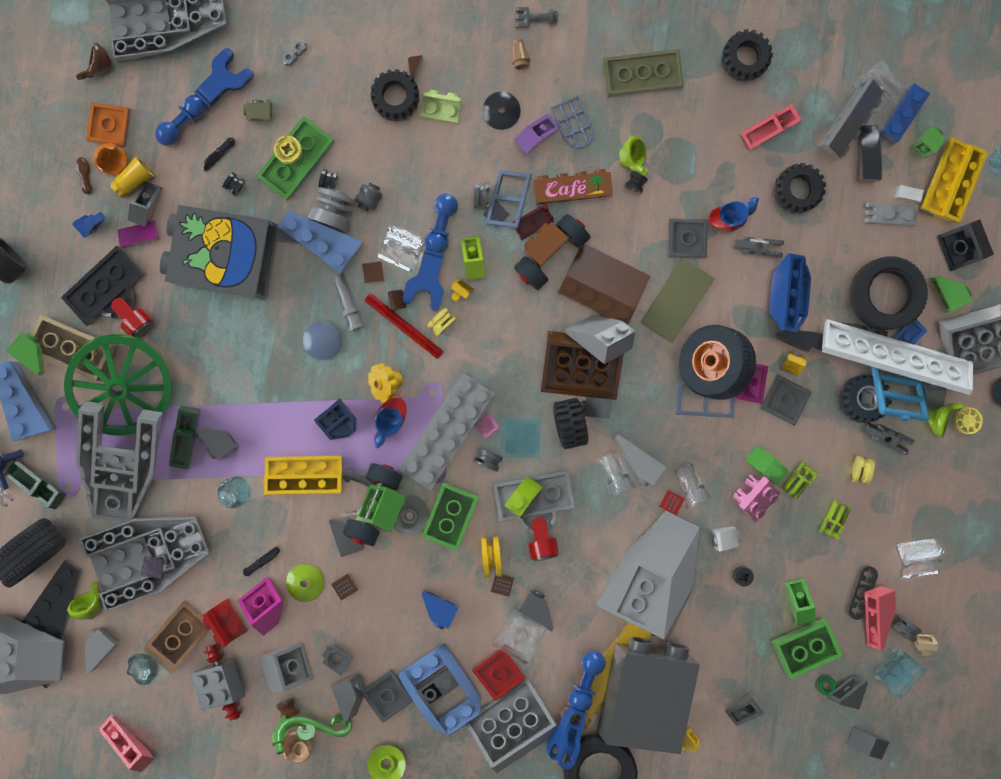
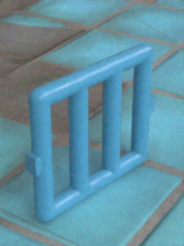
(881, 394)

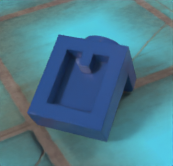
(89, 224)

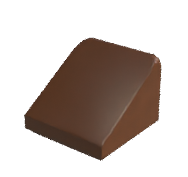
(414, 65)
(396, 301)

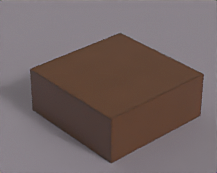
(373, 272)

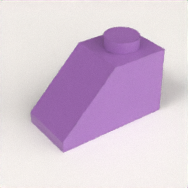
(536, 133)

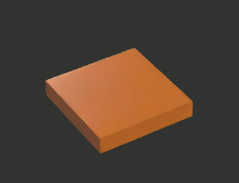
(108, 124)

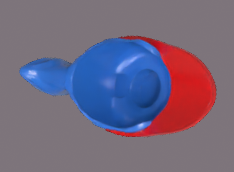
(732, 215)
(389, 419)

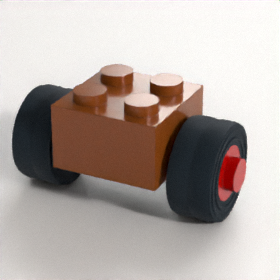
(545, 245)

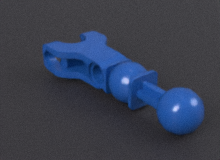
(205, 96)
(435, 244)
(568, 733)

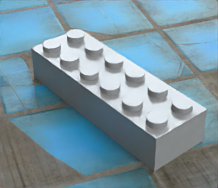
(446, 431)

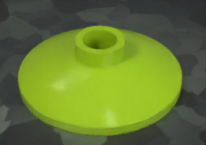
(311, 575)
(379, 770)

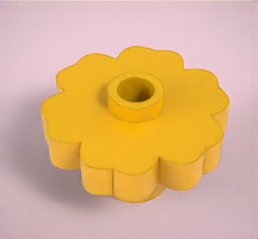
(384, 382)

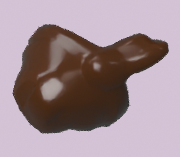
(98, 63)

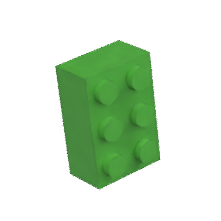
(450, 516)
(806, 648)

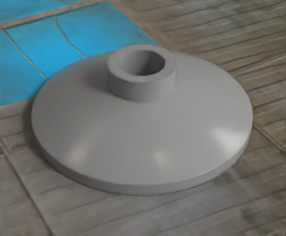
(418, 522)

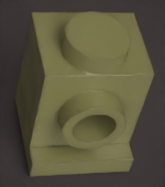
(258, 111)

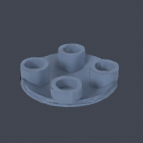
(322, 340)

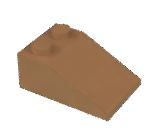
(176, 637)

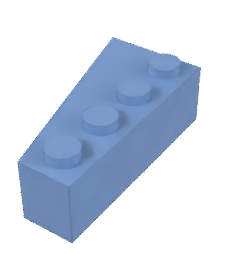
(324, 242)
(20, 404)

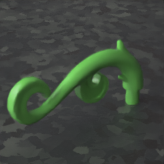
(308, 734)

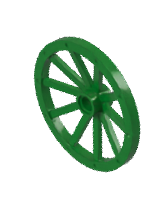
(120, 380)

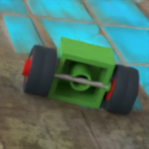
(379, 506)

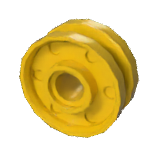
(491, 557)

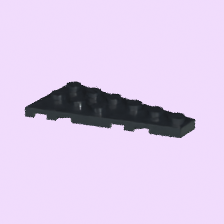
(51, 607)

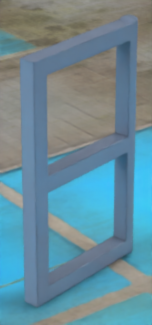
(495, 197)
(705, 405)

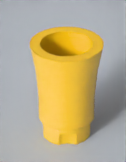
(131, 177)

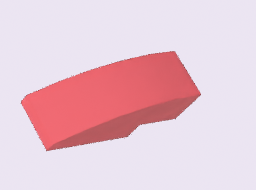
(771, 126)

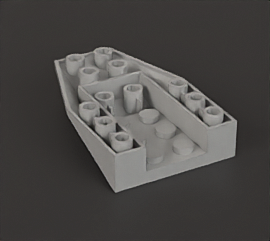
(160, 26)
(121, 549)
(655, 576)

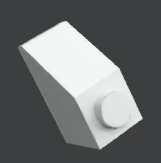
(725, 538)

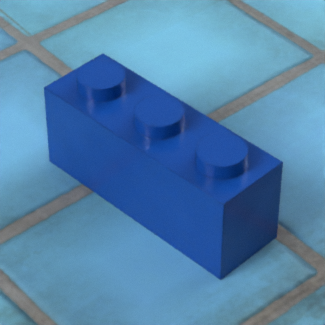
(903, 114)

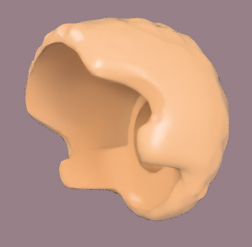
(295, 749)

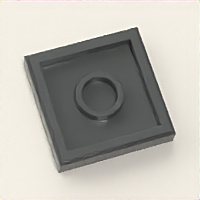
(687, 238)
(786, 400)
(387, 696)

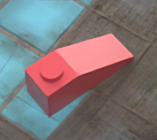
(879, 610)
(126, 745)

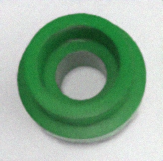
(832, 685)

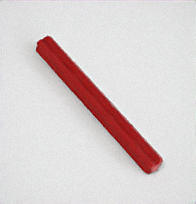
(403, 326)

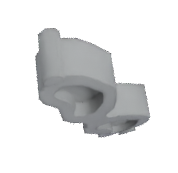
(291, 57)

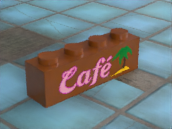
(573, 188)

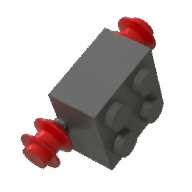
(218, 684)

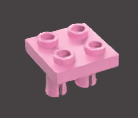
(759, 499)

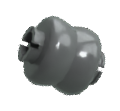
(368, 197)

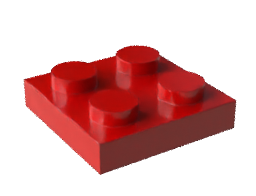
(498, 674)

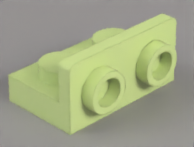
(440, 107)

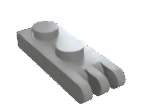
(891, 214)

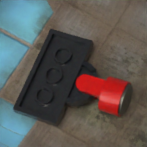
(109, 293)

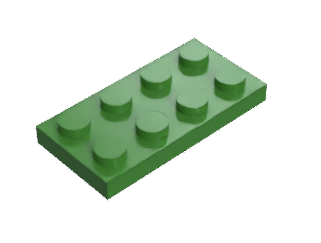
(287, 177)

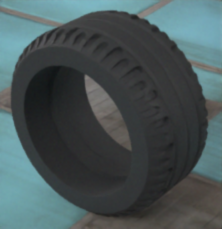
(10, 263)

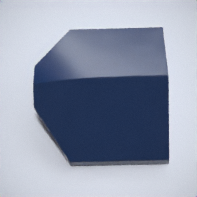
(337, 421)

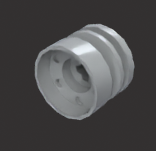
(332, 209)

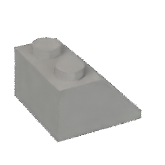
(286, 668)

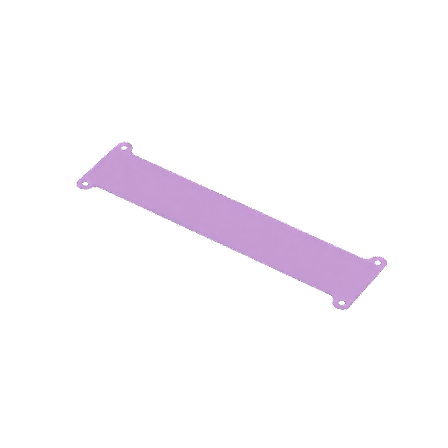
(260, 432)

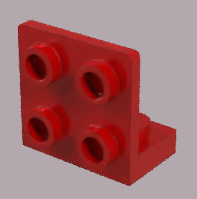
(224, 623)

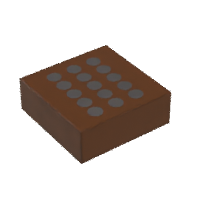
(502, 585)
(344, 587)

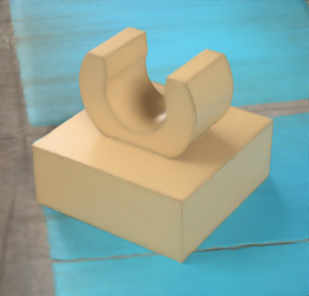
(925, 644)

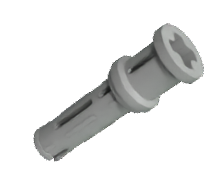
(350, 311)

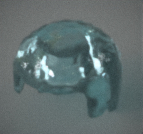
(233, 492)
(142, 668)

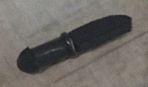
(212, 158)
(261, 562)

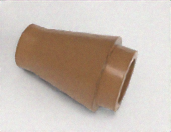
(520, 56)

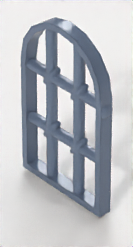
(575, 115)

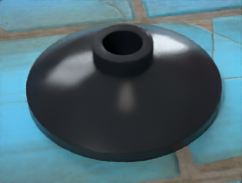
(501, 120)

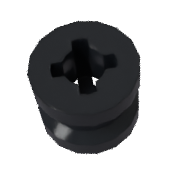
(328, 179)
(636, 182)
(234, 184)
(740, 573)

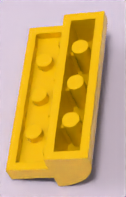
(954, 180)
(303, 475)

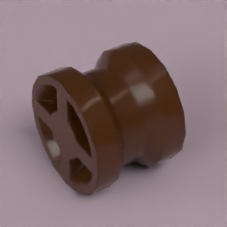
(287, 708)

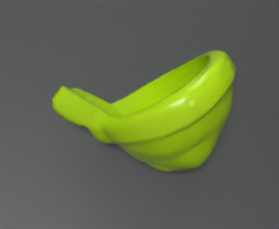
(634, 154)
(940, 417)
(86, 605)

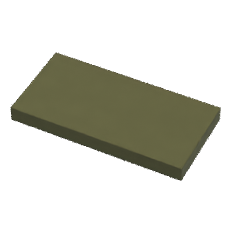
(643, 72)
(677, 300)

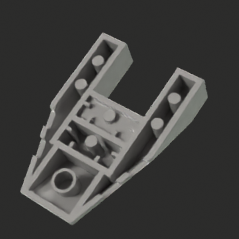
(115, 476)
(27, 656)

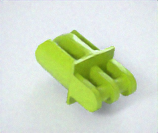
(800, 479)
(837, 518)

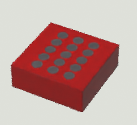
(671, 502)

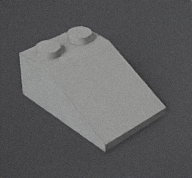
(603, 337)
(641, 464)

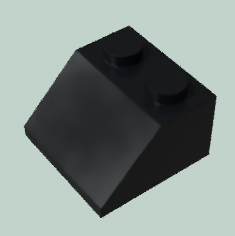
(965, 245)

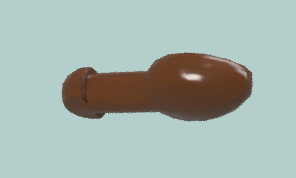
(82, 169)

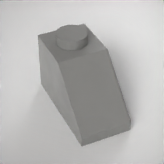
(98, 647)

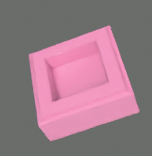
(487, 426)

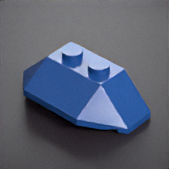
(790, 293)

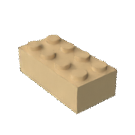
(62, 341)

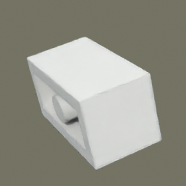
(909, 193)

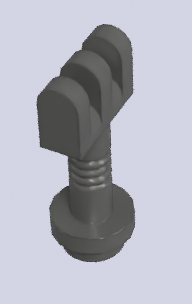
(552, 16)
(349, 475)

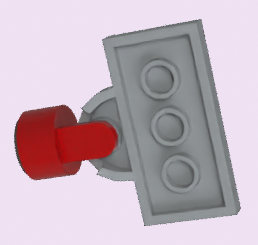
(541, 514)

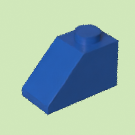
(439, 609)

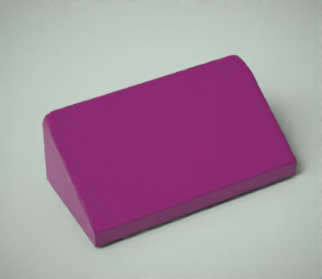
(138, 234)

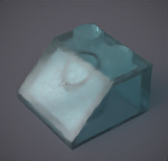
(899, 673)

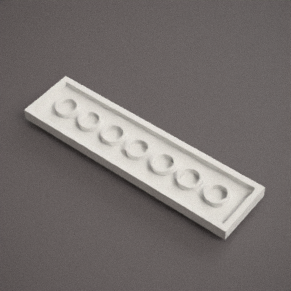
(897, 357)

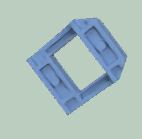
(426, 668)

